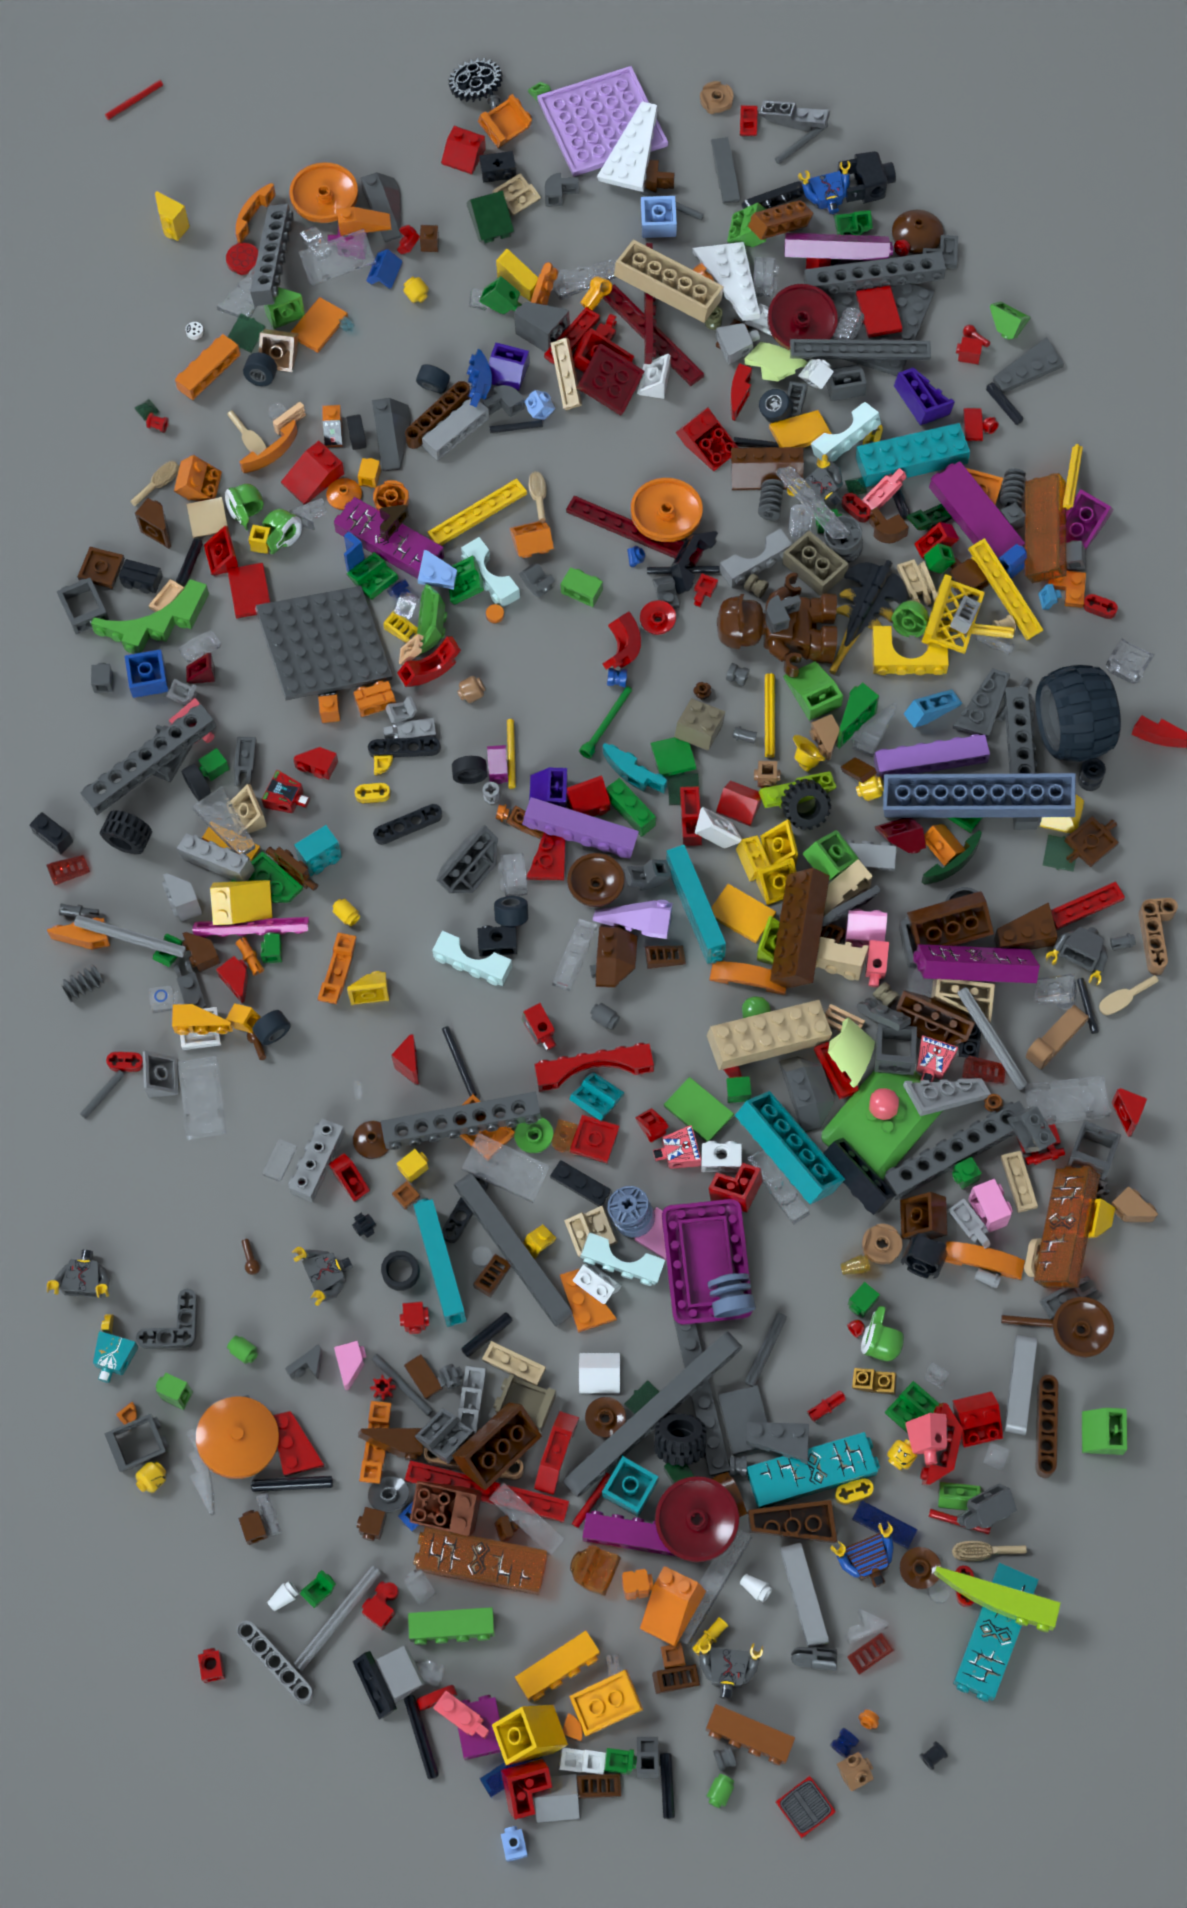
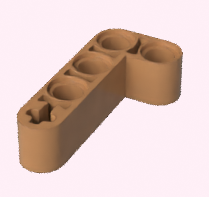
(1155, 937)
(1056, 1038)

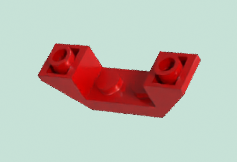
(555, 1452)
(934, 1472)

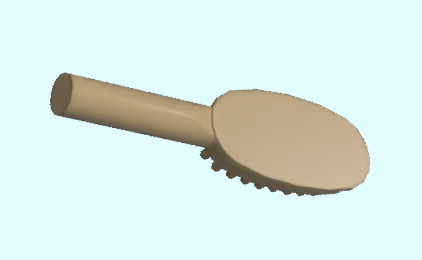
(250, 438)
(159, 479)
(538, 491)
(928, 581)
(1121, 998)
(979, 1551)

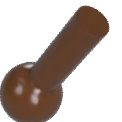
(257, 1044)
(252, 1266)

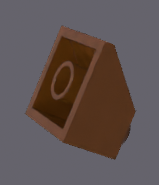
(153, 522)
(924, 1215)

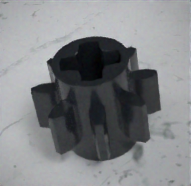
(364, 1225)

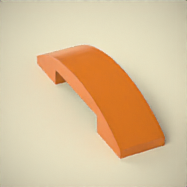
(261, 197)
(255, 462)
(338, 968)
(744, 974)
(983, 1258)
(374, 1456)

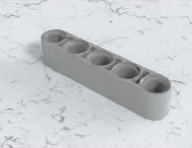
(1020, 1385)
(804, 1595)
(270, 1653)

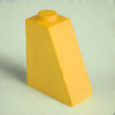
(516, 274)

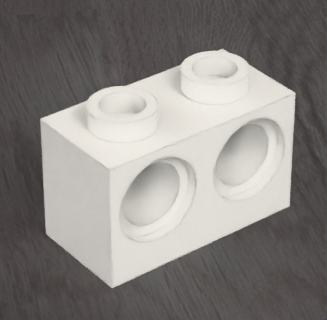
(816, 373)

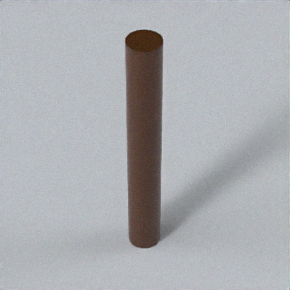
(1027, 1321)

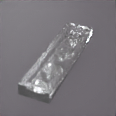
(526, 1519)

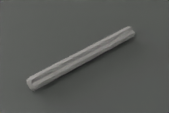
(129, 936)
(992, 1038)
(337, 1618)

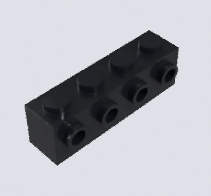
(859, 1176)

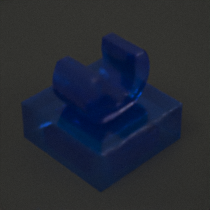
(398, 588)

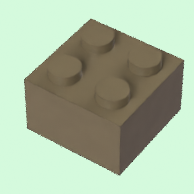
(699, 724)

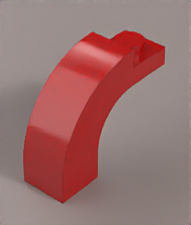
(628, 641)
(433, 666)

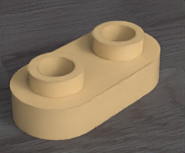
(1032, 1256)

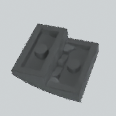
(444, 1435)

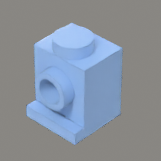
(518, 1851)

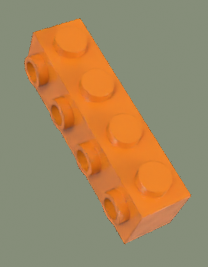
(207, 366)

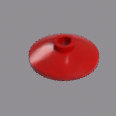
(655, 610)

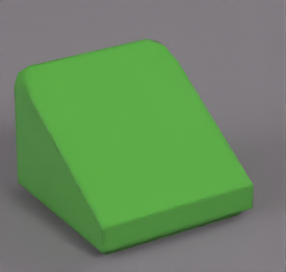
(539, 89)

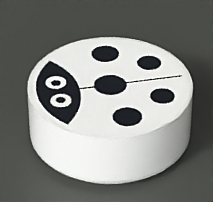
(194, 330)

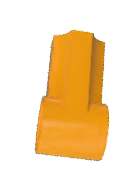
(596, 293)

